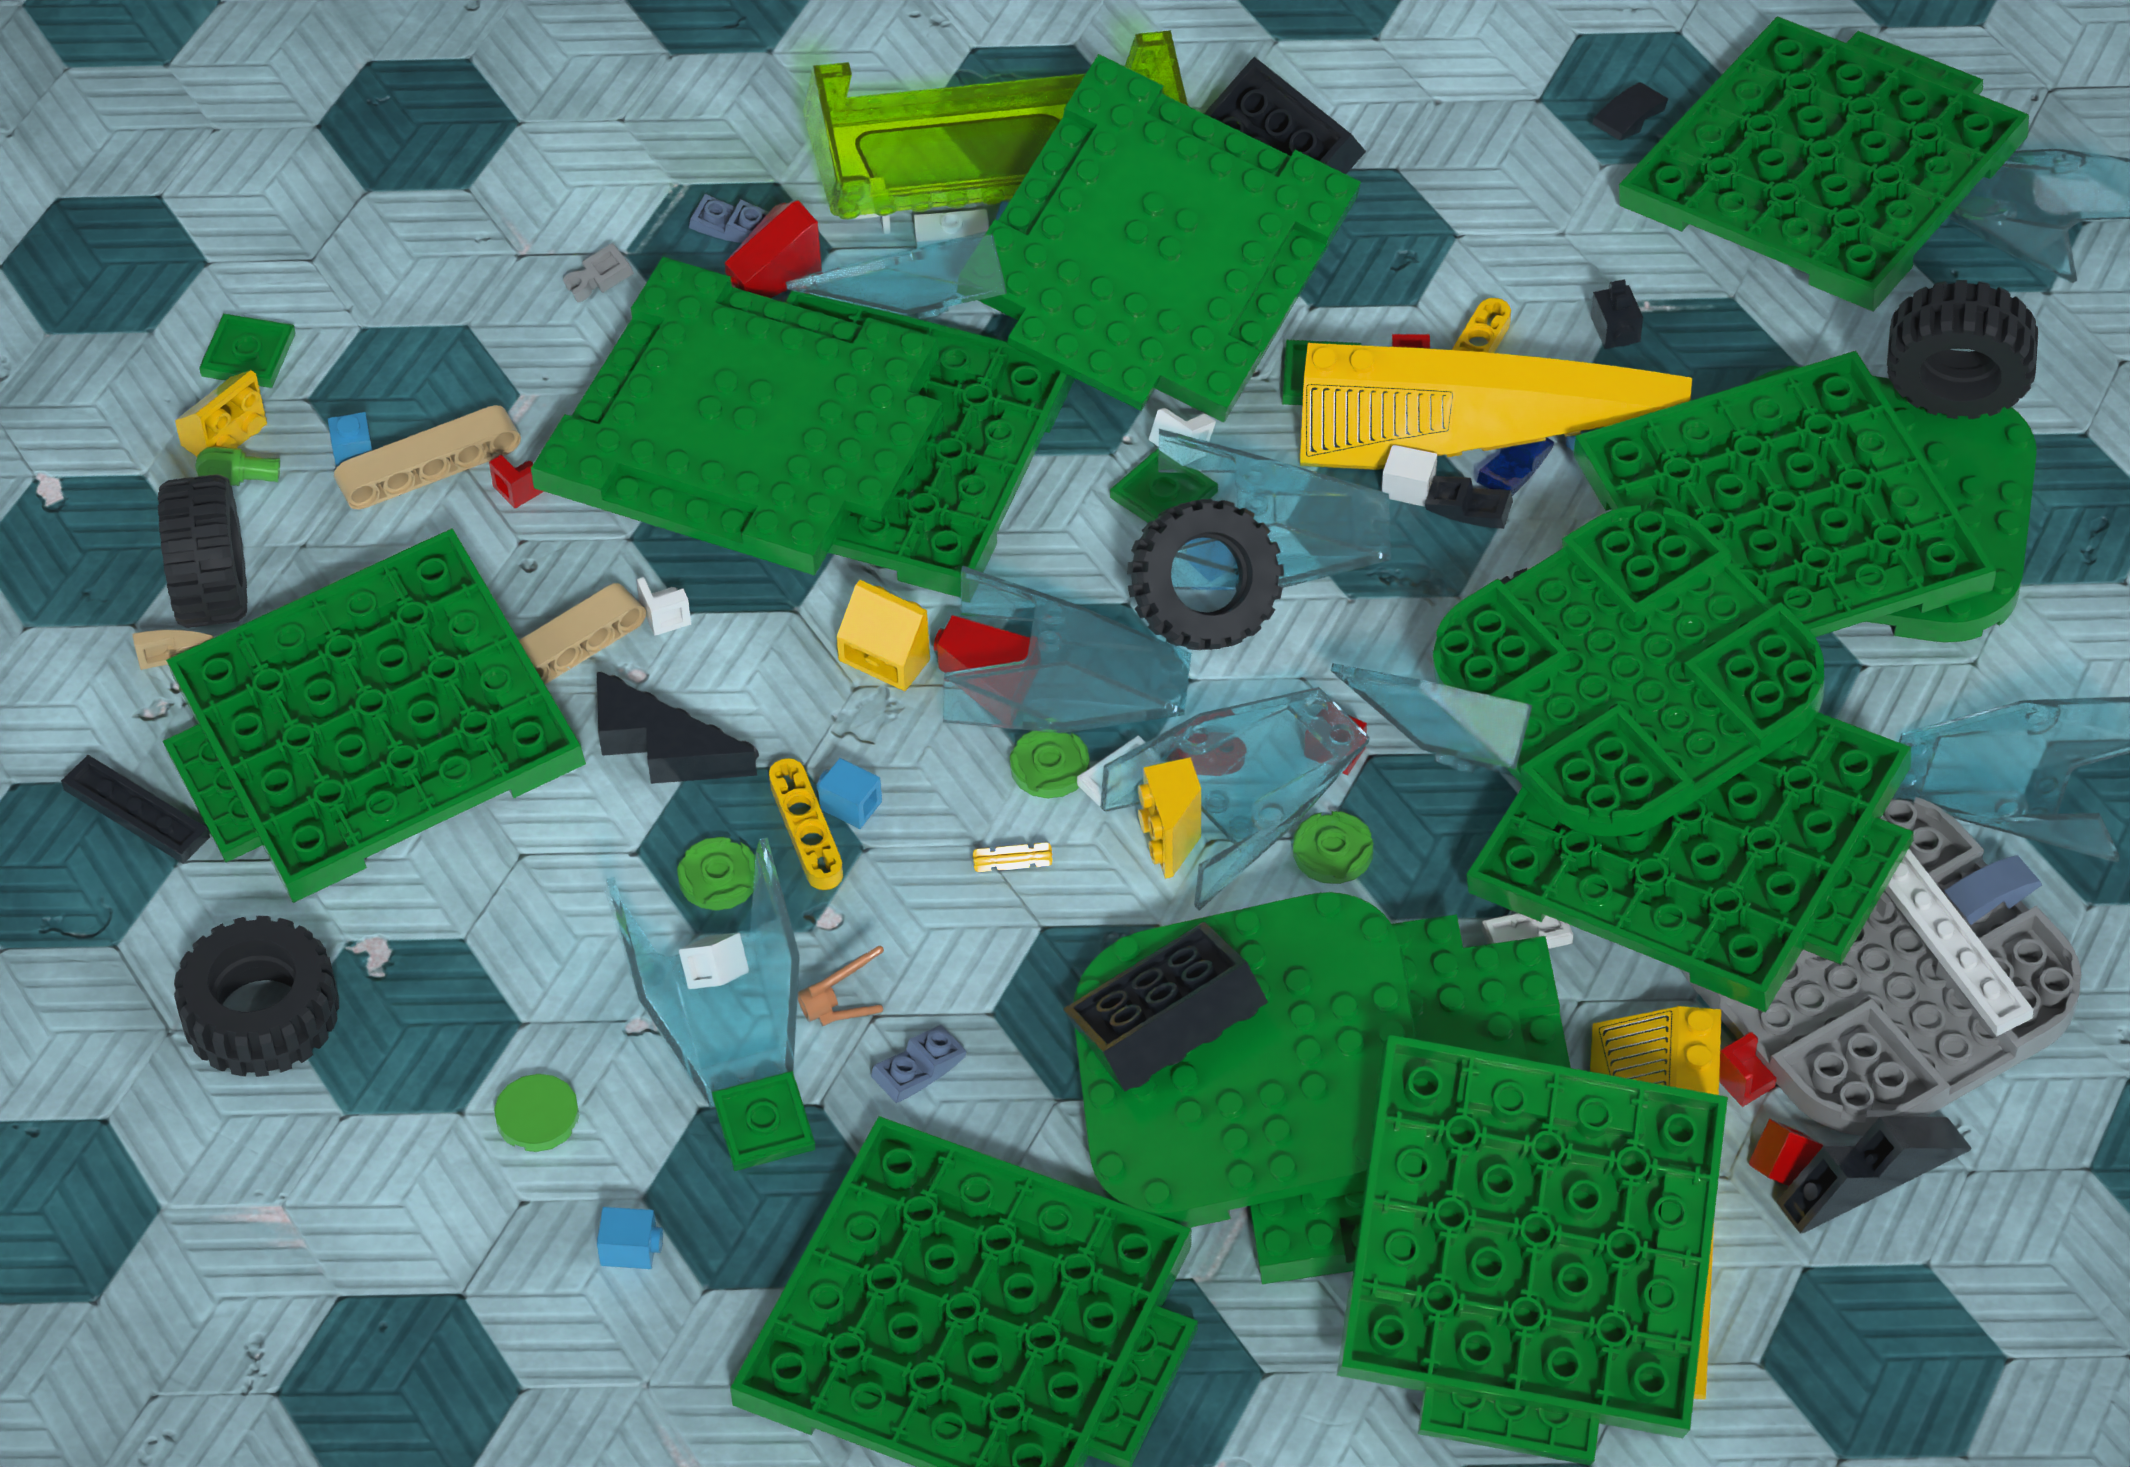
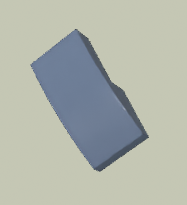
(724, 220)
(1986, 888)
(922, 1063)

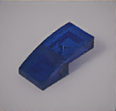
(1514, 466)

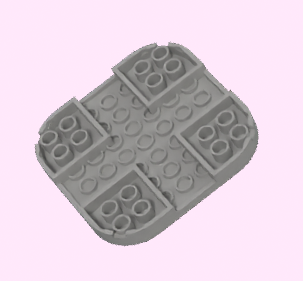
(1890, 1022)

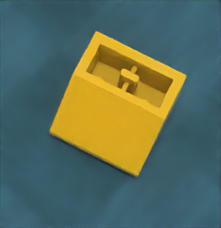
(224, 416)
(884, 636)
(1170, 812)

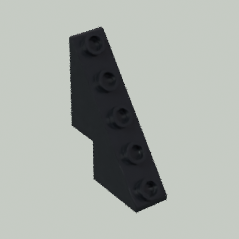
(674, 741)
(1881, 1160)

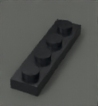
(135, 809)

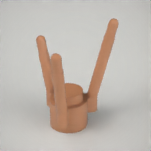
(819, 998)

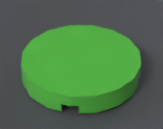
(1048, 763)
(1333, 847)
(717, 873)
(536, 1112)

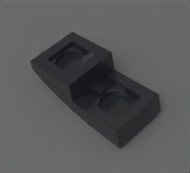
(1628, 110)
(1461, 502)

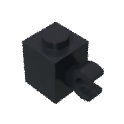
(1617, 315)

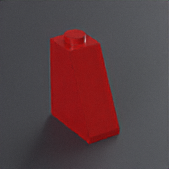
(975, 645)

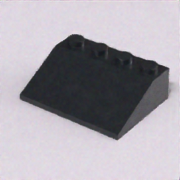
(1283, 118)
(1166, 1006)

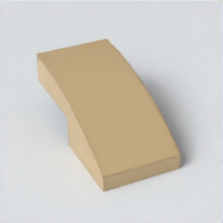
(157, 646)

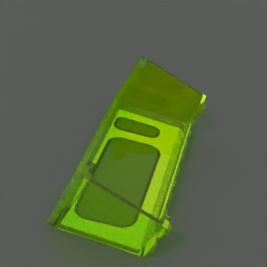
(948, 141)

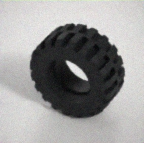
(1962, 318)
(202, 550)
(1256, 568)
(265, 1037)

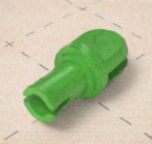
(236, 465)

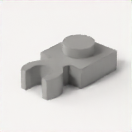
(600, 270)

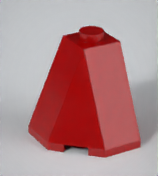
(776, 251)

